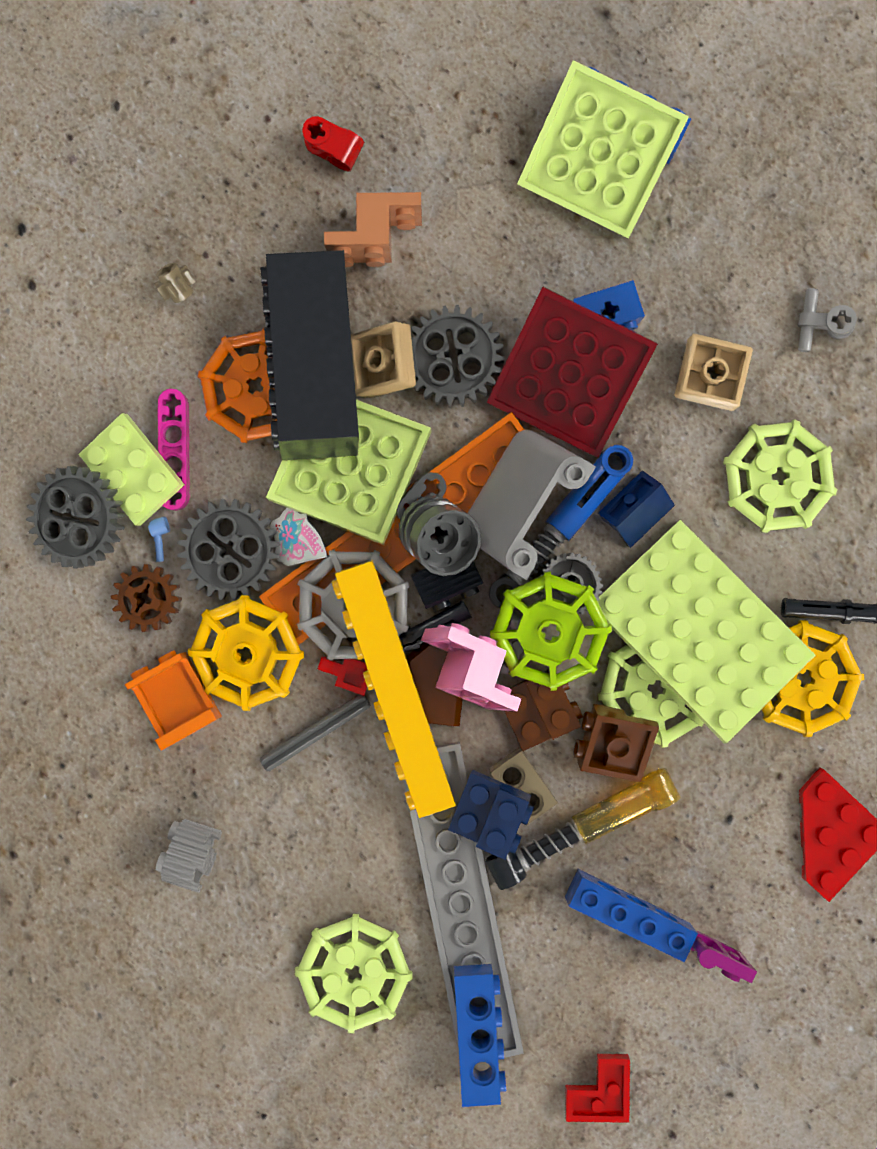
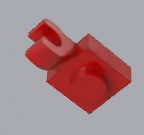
(349, 673)

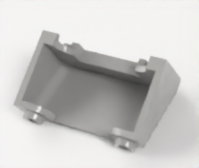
(517, 494)

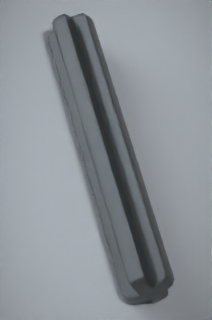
(314, 732)

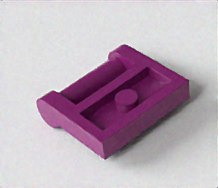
(731, 961)

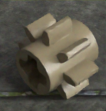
(174, 282)

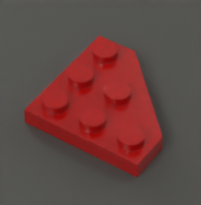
(834, 833)

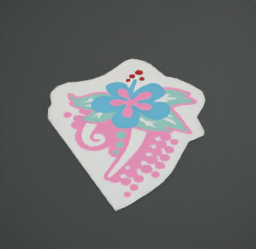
(297, 538)

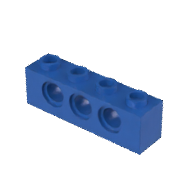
(631, 915)
(477, 1086)

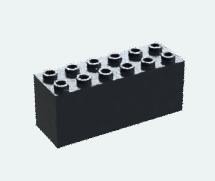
(309, 355)

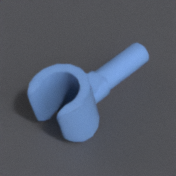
(157, 528)

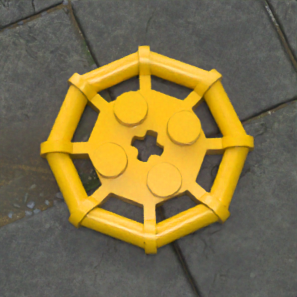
(261, 646)
(822, 685)

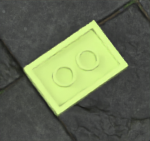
(133, 469)

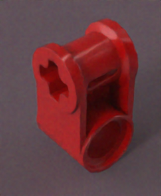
(336, 146)

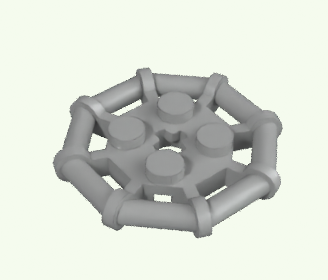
(332, 607)

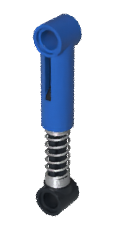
(570, 515)

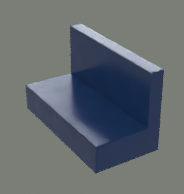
(637, 508)

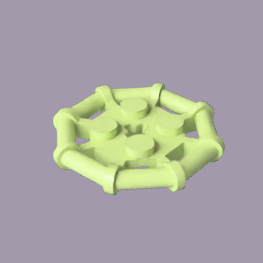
(790, 461)
(640, 698)
(360, 990)

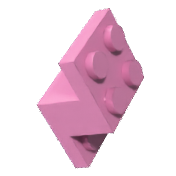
(471, 667)

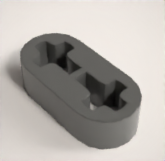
(418, 488)

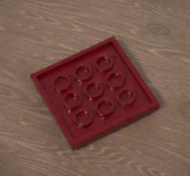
(571, 372)

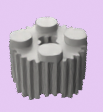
(578, 569)
(188, 854)

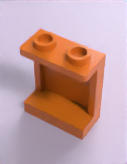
(173, 698)

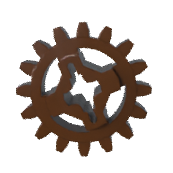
(139, 607)

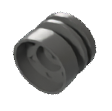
(439, 535)

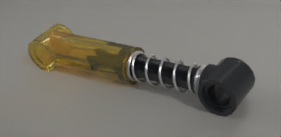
(651, 794)

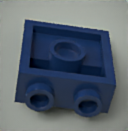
(491, 814)

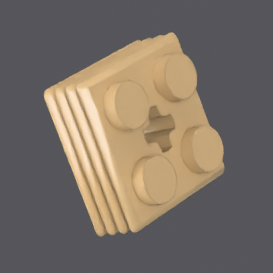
(383, 360)
(731, 364)

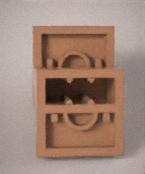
(373, 223)

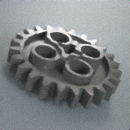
(481, 351)
(70, 545)
(212, 572)

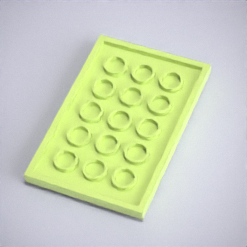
(703, 631)

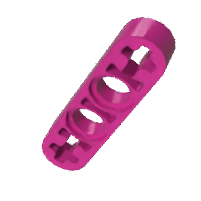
(179, 449)

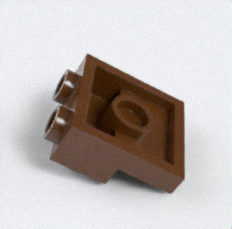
(542, 713)
(615, 743)

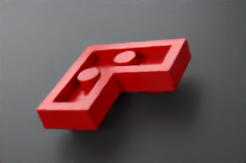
(607, 1099)

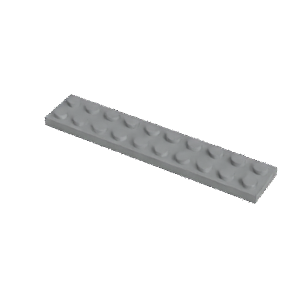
(462, 902)

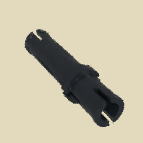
(827, 610)
(454, 614)

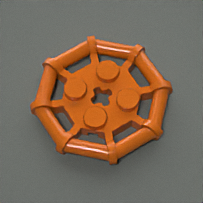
(236, 386)

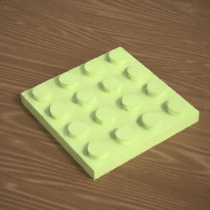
(602, 149)
(357, 490)

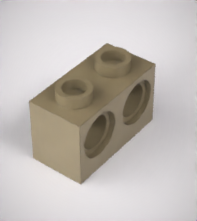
(528, 781)

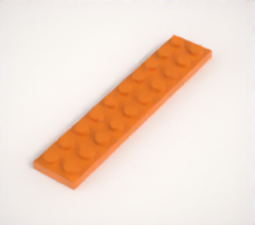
(464, 478)

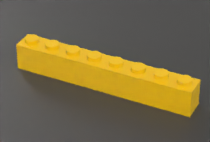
(395, 689)

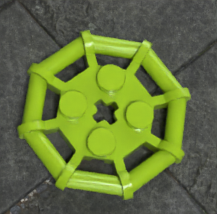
(567, 622)

